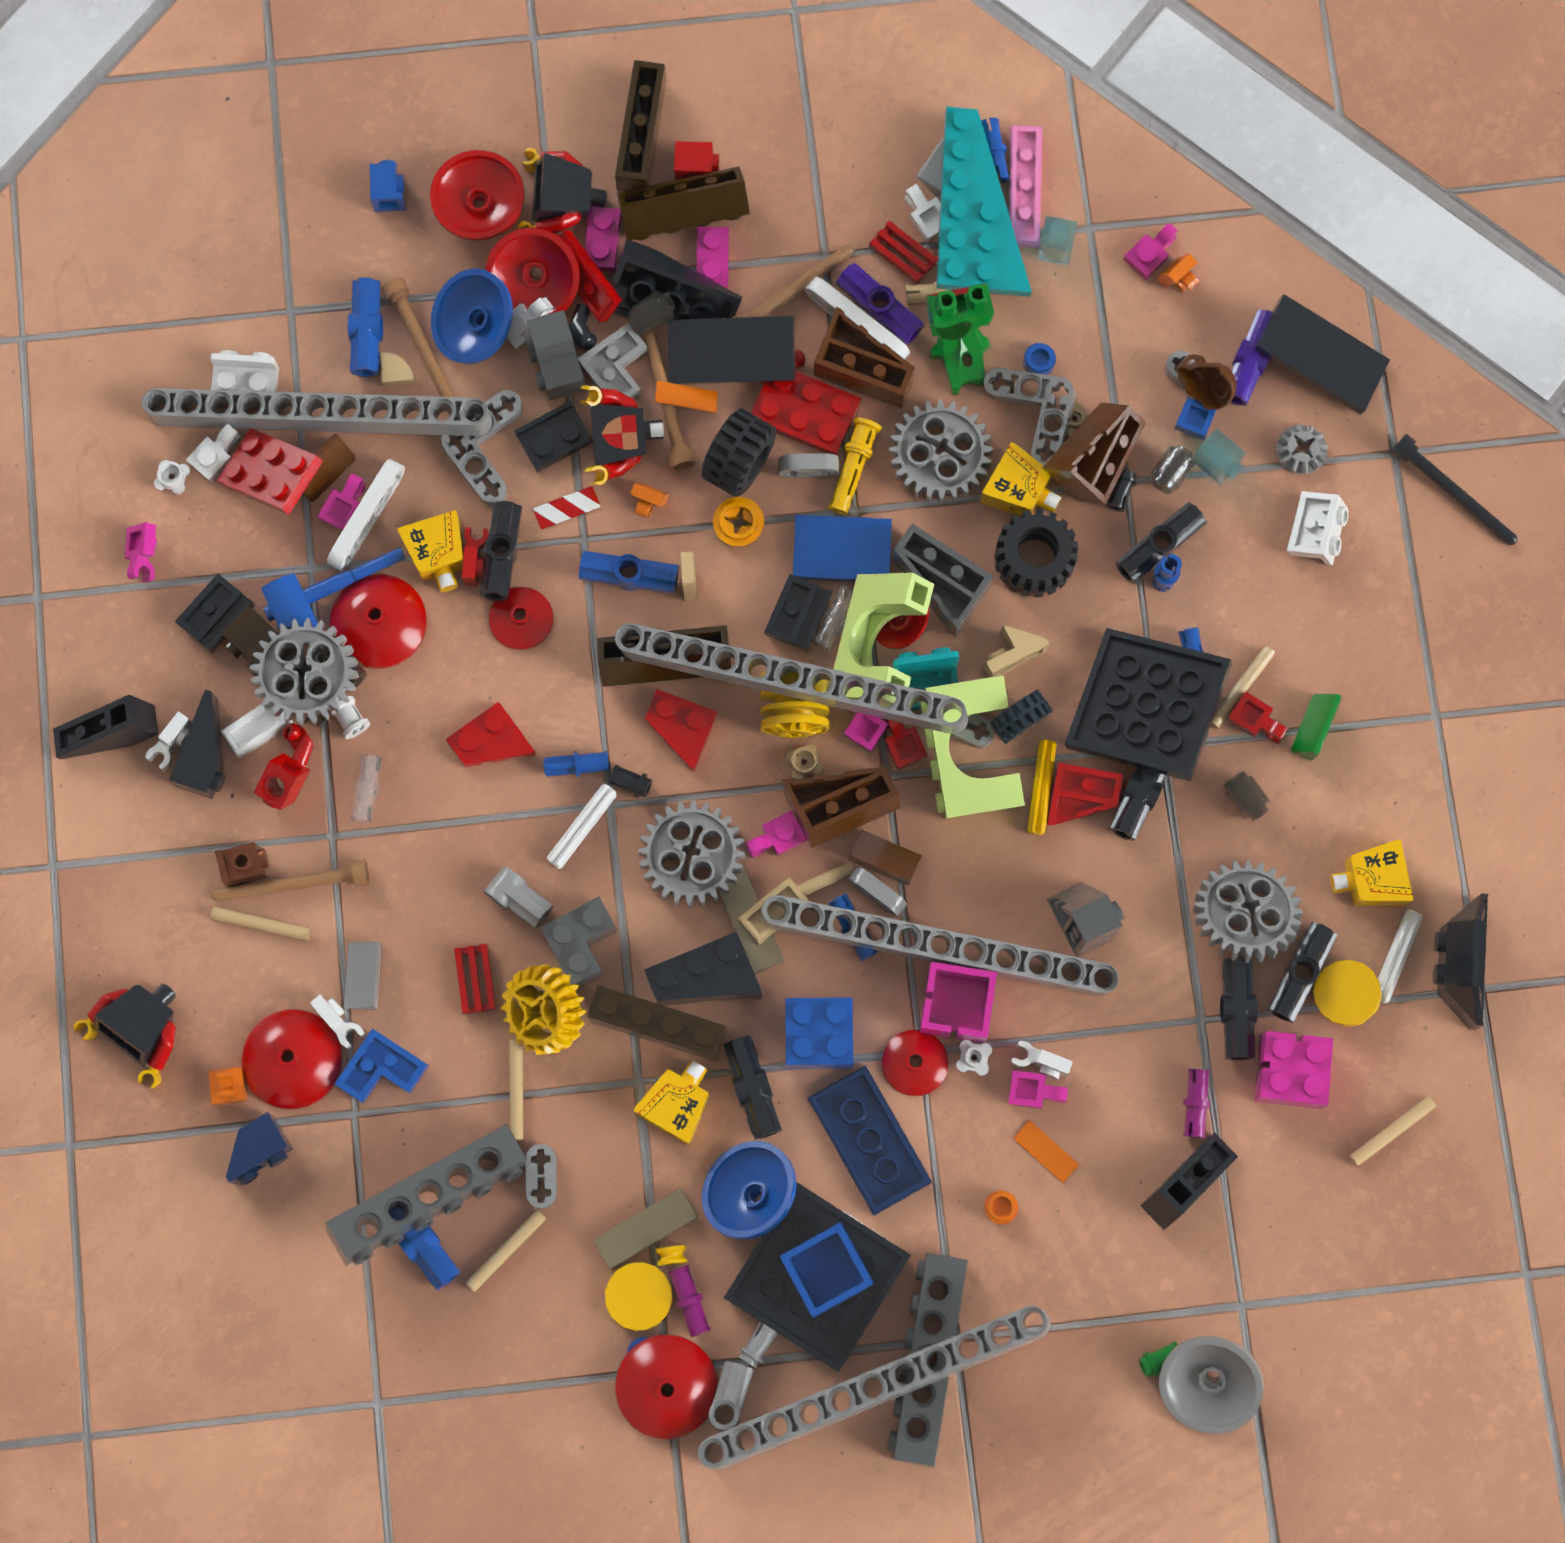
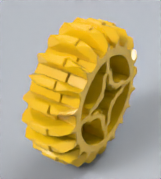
(553, 1010)

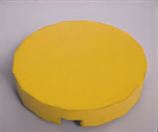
(1347, 993)
(638, 1296)

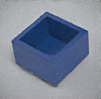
(819, 1033)
(826, 1269)

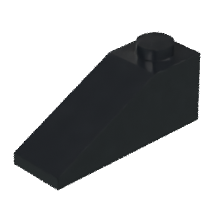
(107, 728)
(201, 757)
(1189, 1181)

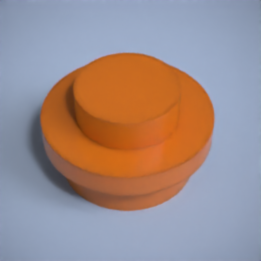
(1001, 1207)

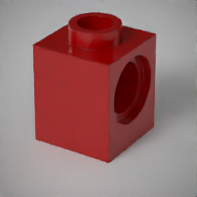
(694, 159)
(292, 776)

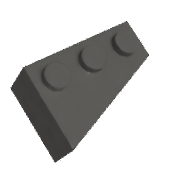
(956, 580)
(1086, 917)

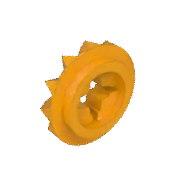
(730, 510)

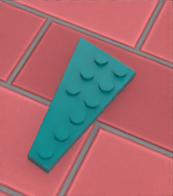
(974, 221)

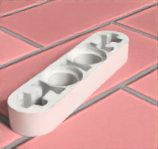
(829, 298)
(365, 515)

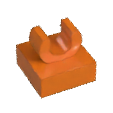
(1179, 273)
(648, 497)
(227, 1086)

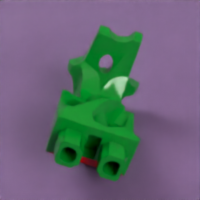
(955, 320)

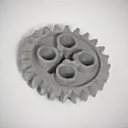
(926, 474)
(275, 671)
(719, 860)
(1219, 915)

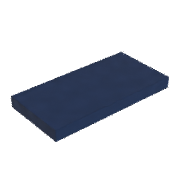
(869, 1140)

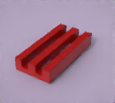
(908, 241)
(471, 951)

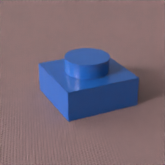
(1194, 419)

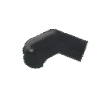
(579, 330)

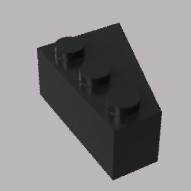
(705, 974)

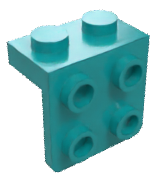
(929, 669)

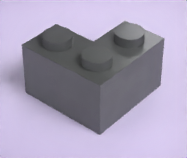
(553, 347)
(573, 934)

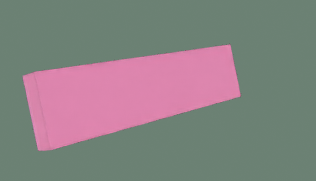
(1025, 184)

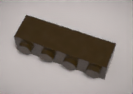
(640, 125)
(683, 203)
(243, 639)
(619, 670)
(656, 1023)

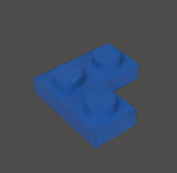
(380, 1058)

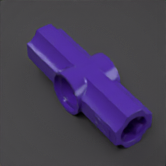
(866, 290)
(1248, 362)

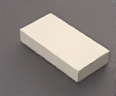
(253, 730)

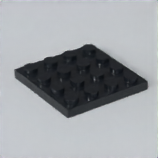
(1148, 704)
(772, 1298)

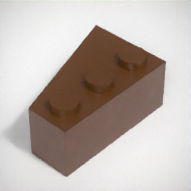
(862, 363)
(1096, 453)
(840, 802)

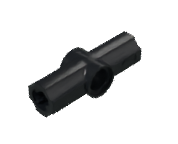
(1174, 530)
(499, 569)
(1137, 801)
(1292, 990)
(1238, 1009)
(752, 1087)

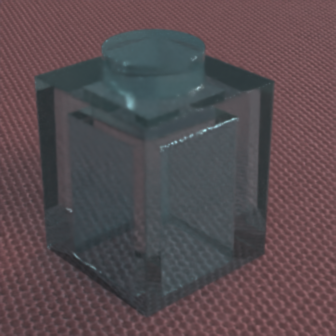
(1057, 240)
(1219, 457)

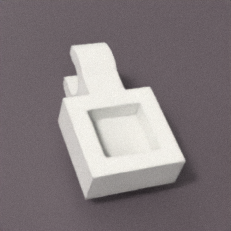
(926, 213)
(520, 317)
(212, 456)
(170, 739)
(331, 1013)
(1050, 1064)

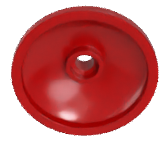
(474, 178)
(536, 247)
(392, 636)
(309, 1074)
(663, 1361)

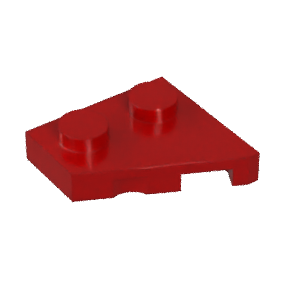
(681, 725)
(489, 739)
(1082, 792)

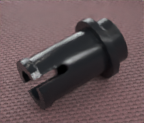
(1121, 491)
(630, 781)

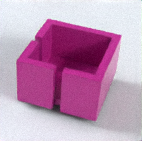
(958, 1002)
(1296, 1071)

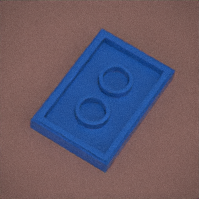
(840, 547)

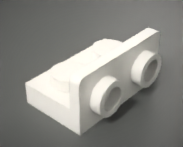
(244, 372)
(1318, 526)

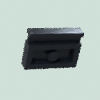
(553, 436)
(212, 612)
(798, 612)

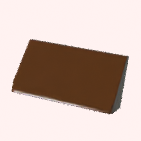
(336, 459)
(884, 857)

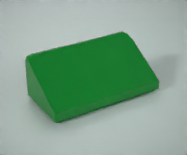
(1315, 725)

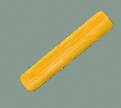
(1041, 787)

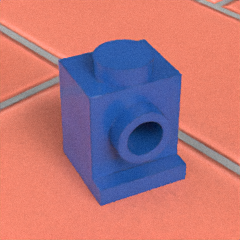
(386, 187)

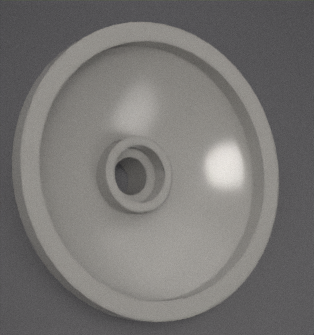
(1207, 1401)

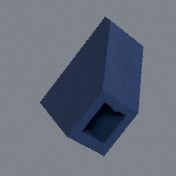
(255, 1147)

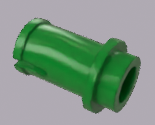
(1152, 1363)

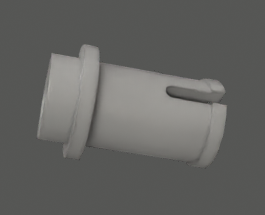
(757, 1345)

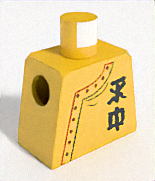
(1019, 484)
(436, 548)
(1376, 877)
(676, 1102)

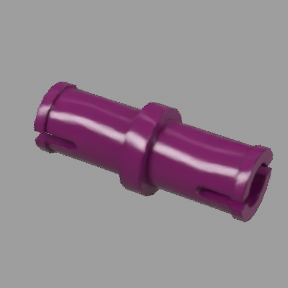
(1196, 1103)
(689, 1301)

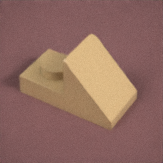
(1022, 649)

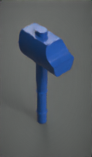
(289, 601)

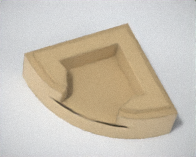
(395, 370)

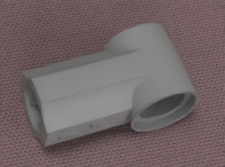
(512, 892)
(731, 1392)

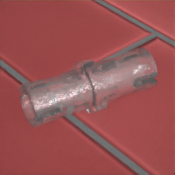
(834, 620)
(366, 788)

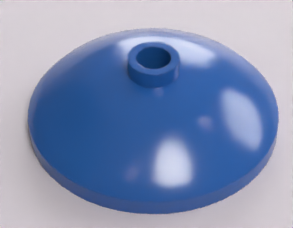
(460, 314)
(738, 1180)

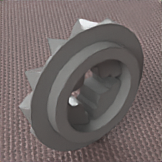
(1301, 462)

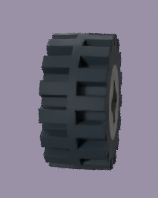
(1021, 716)

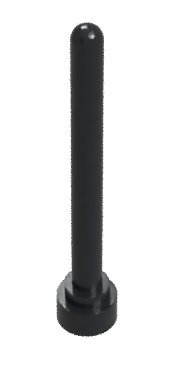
(1407, 450)

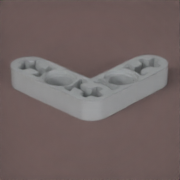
(1043, 397)
(473, 442)

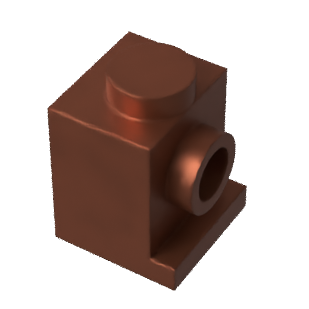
(252, 871)

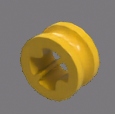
(671, 1255)

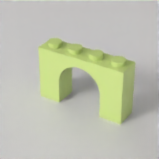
(873, 604)
(959, 792)

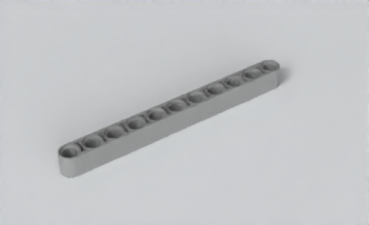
(305, 403)
(802, 689)
(955, 943)
(856, 1388)

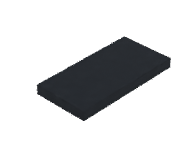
(731, 350)
(1322, 354)

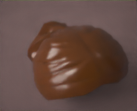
(1207, 382)

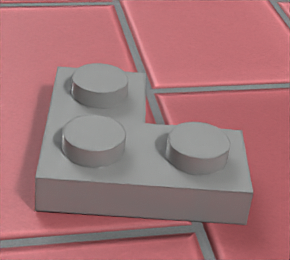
(608, 359)

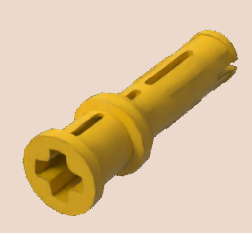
(857, 452)

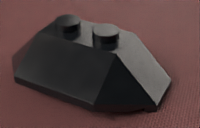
(1462, 962)

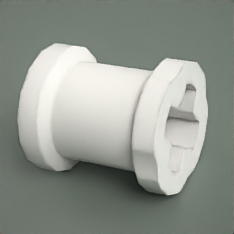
(350, 718)

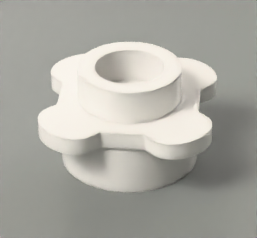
(168, 468)
(965, 1062)

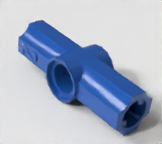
(365, 327)
(649, 576)
(425, 1250)

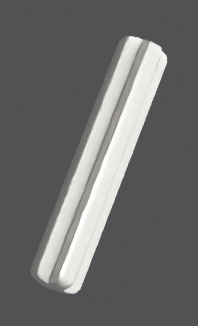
(581, 826)
(1398, 953)

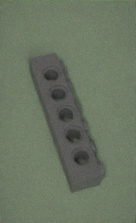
(497, 1146)
(952, 1273)

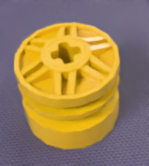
(793, 716)

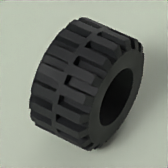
(738, 452)
(1036, 528)

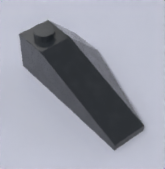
(647, 270)

